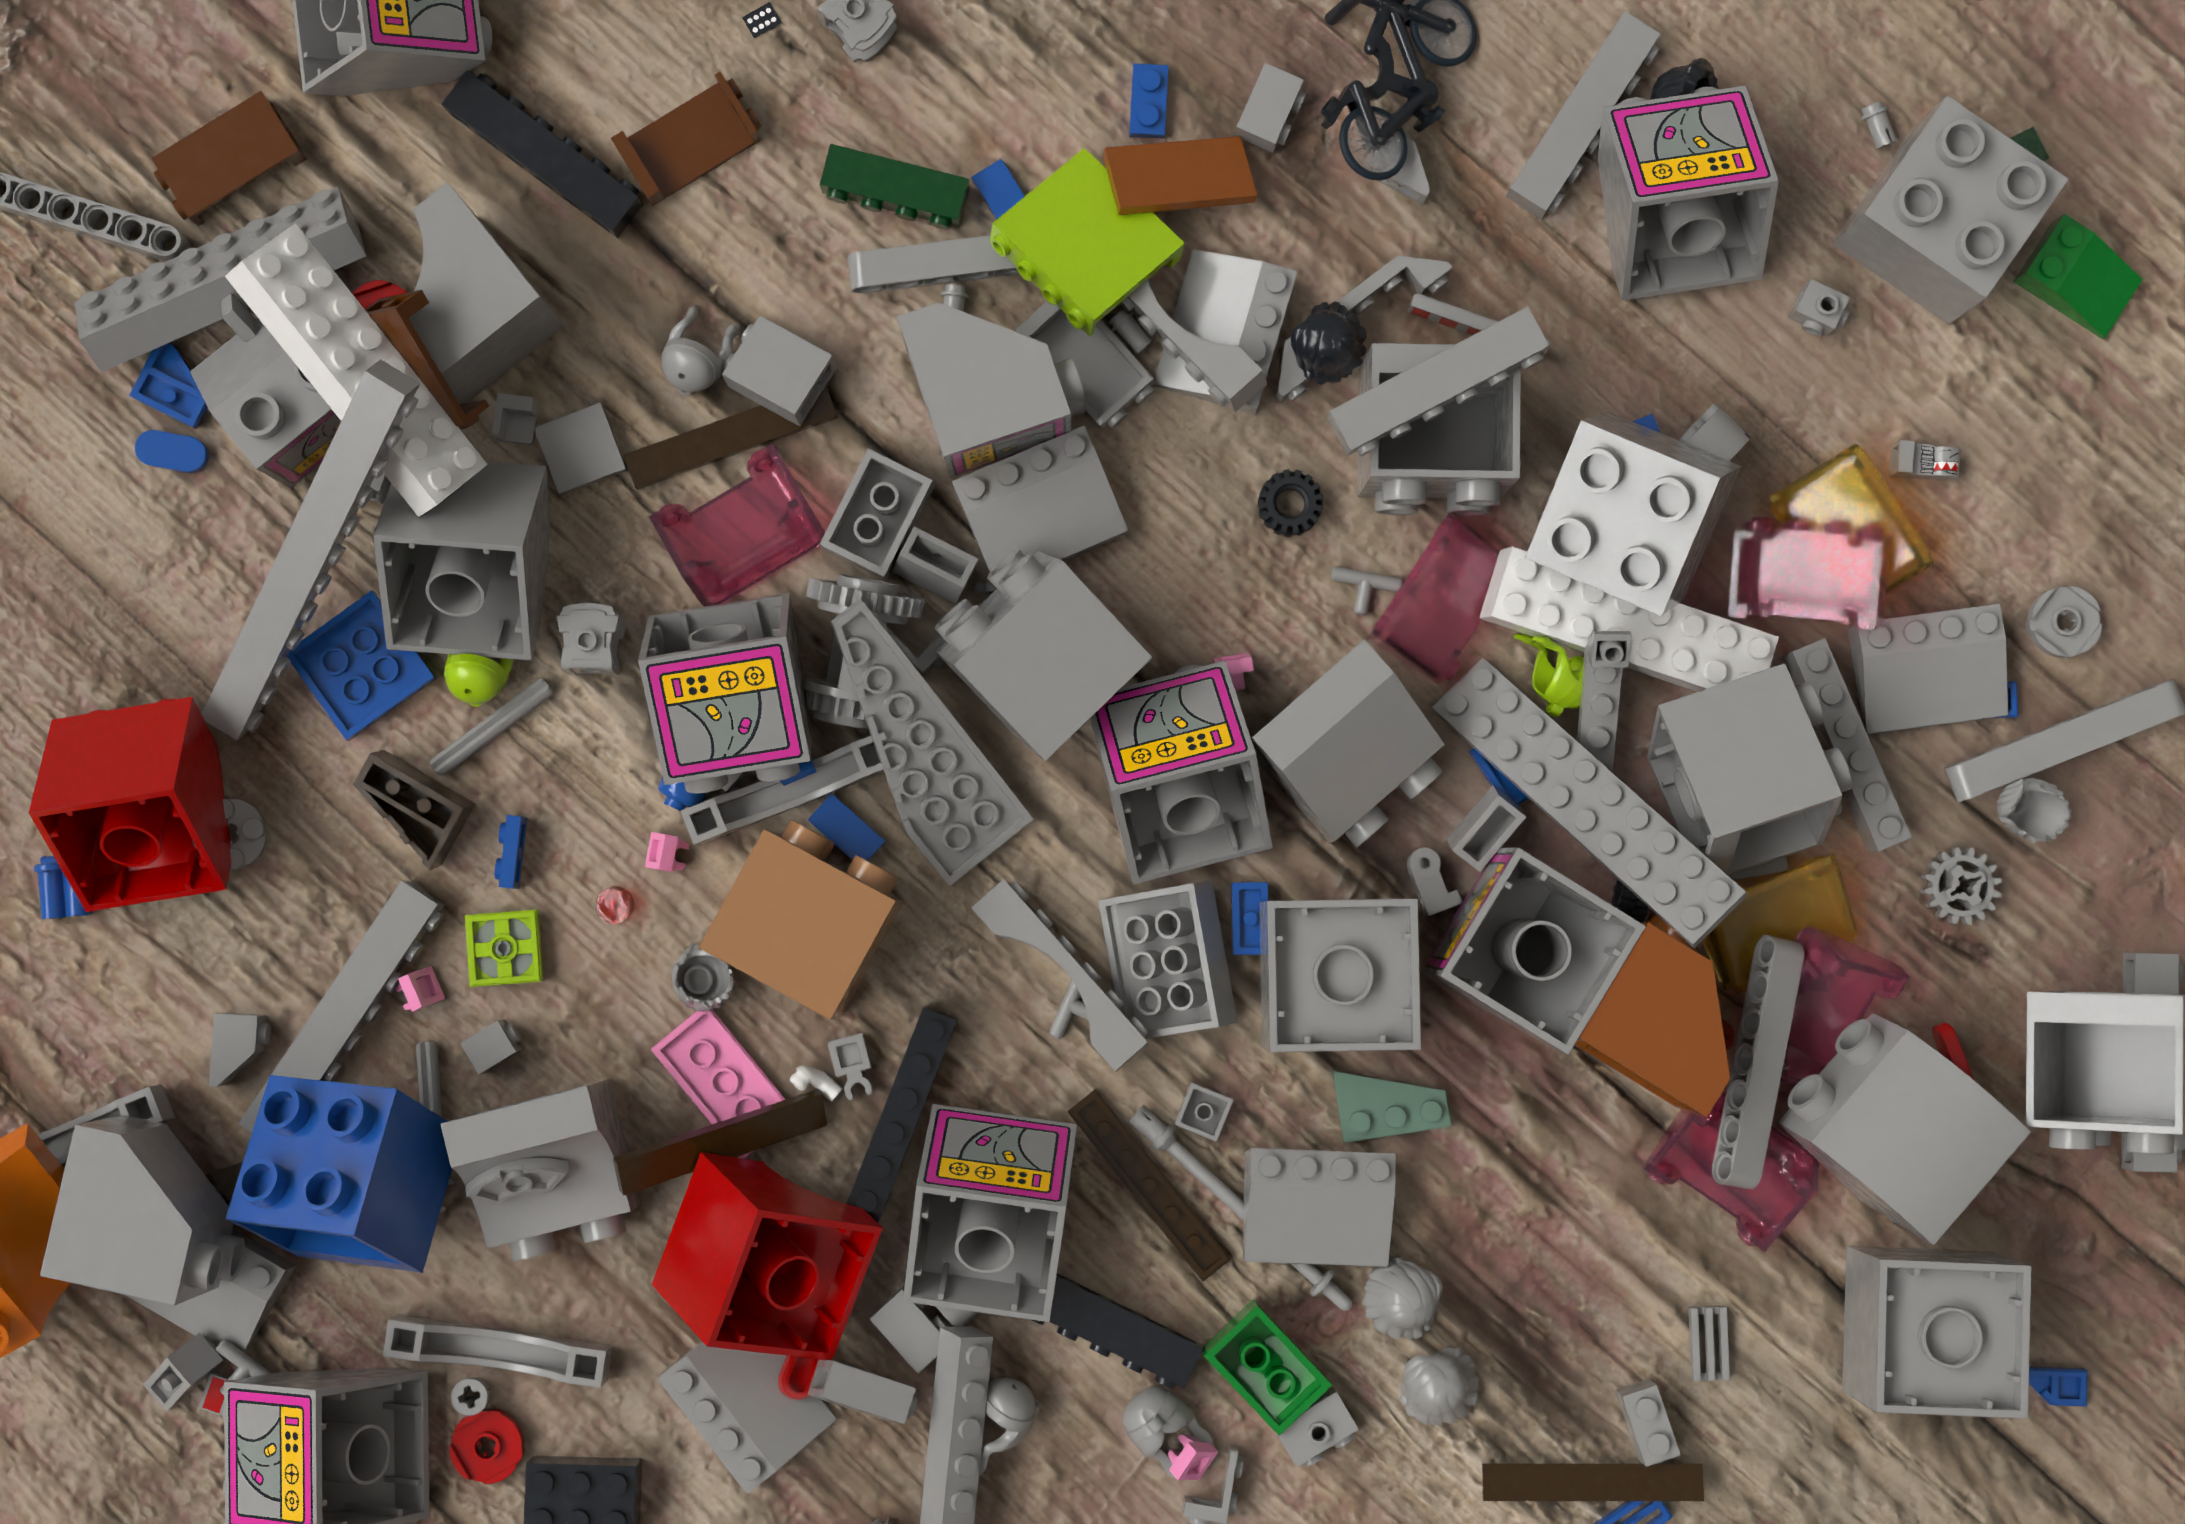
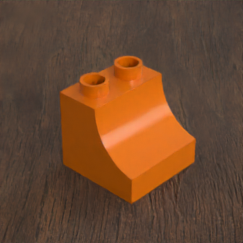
(27, 1207)

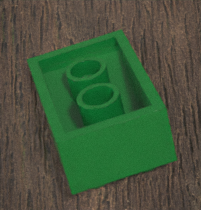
(2079, 276)
(1266, 1367)

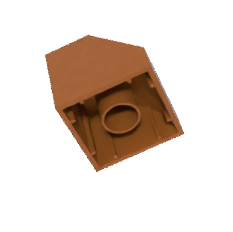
(1663, 1022)

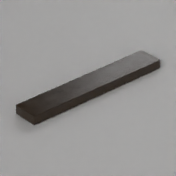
(719, 441)
(727, 1138)
(1149, 1185)
(1592, 1482)

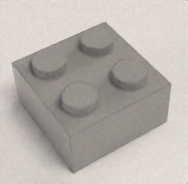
(1203, 1111)

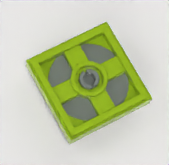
(504, 948)

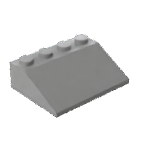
(1228, 304)
(1042, 501)
(1931, 669)
(1169, 959)
(1318, 1207)
(236, 1307)
(742, 1412)

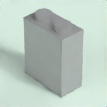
(778, 370)
(863, 1391)

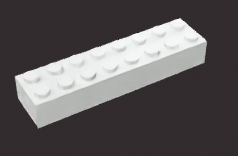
(333, 347)
(1679, 647)

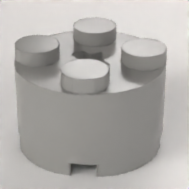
(1716, 434)

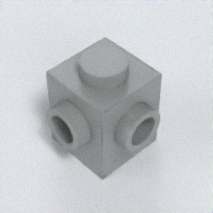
(1819, 309)

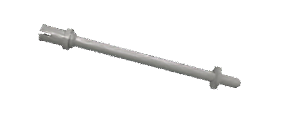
(1164, 1139)

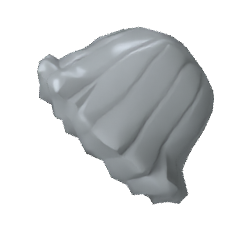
(1402, 1298)
(1439, 1386)

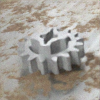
(1970, 896)

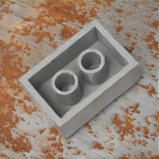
(877, 514)

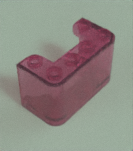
(1809, 571)

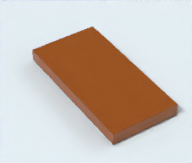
(1179, 175)

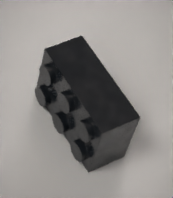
(582, 1490)

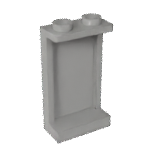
(1104, 365)

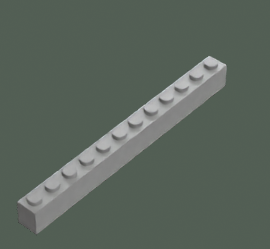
(311, 548)

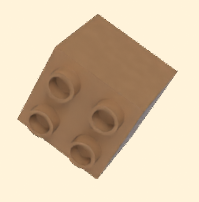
(804, 919)

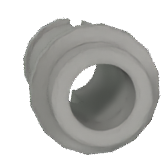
(1879, 124)
(955, 296)
(1130, 331)

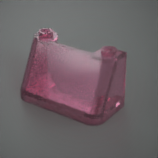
(740, 532)
(1439, 601)
(1832, 993)
(1760, 1213)

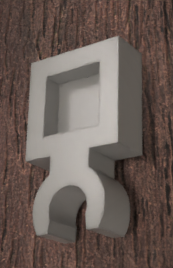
(850, 1058)

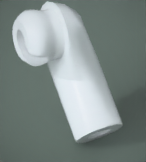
(818, 1079)

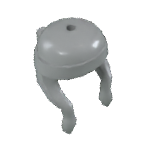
(690, 364)
(1012, 1407)
(1154, 1414)

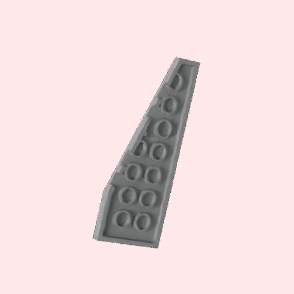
(937, 775)

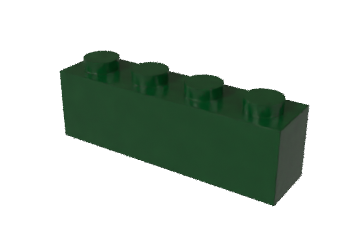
(894, 186)

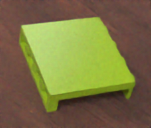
(1077, 244)

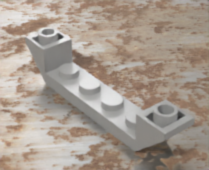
(1420, 272)
(1601, 685)

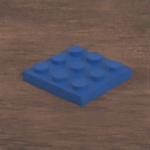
(354, 671)

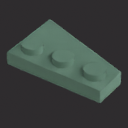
(1386, 1108)

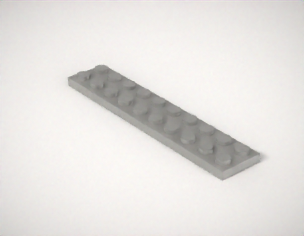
(1590, 803)

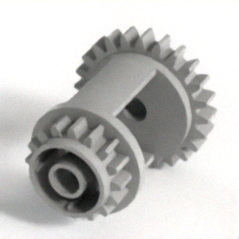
(835, 697)

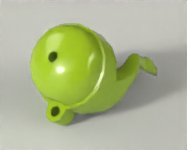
(476, 677)
(1557, 685)

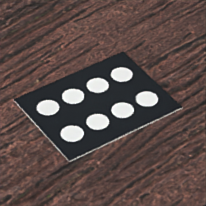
(761, 20)

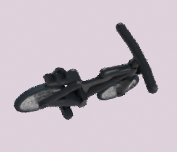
(1371, 136)

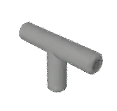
(1365, 583)
(1069, 1006)
(245, 1364)

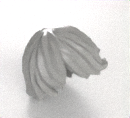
(2033, 809)
(701, 979)

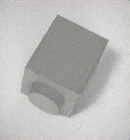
(492, 1046)

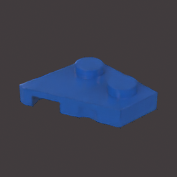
(169, 386)

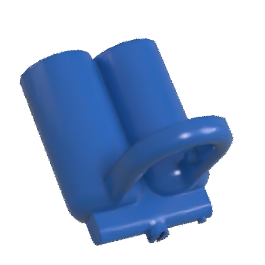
(55, 892)

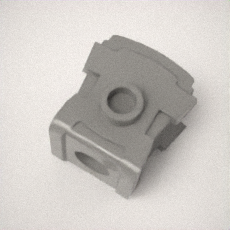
(860, 24)
(590, 639)

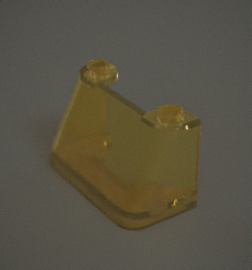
(1855, 494)
(1781, 908)

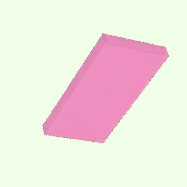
(715, 1069)

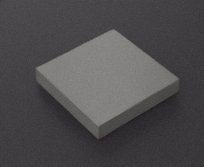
(580, 449)

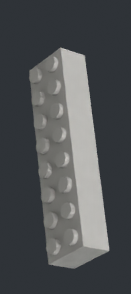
(188, 290)

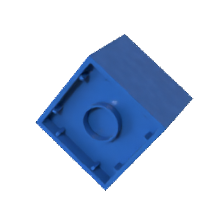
(343, 1173)

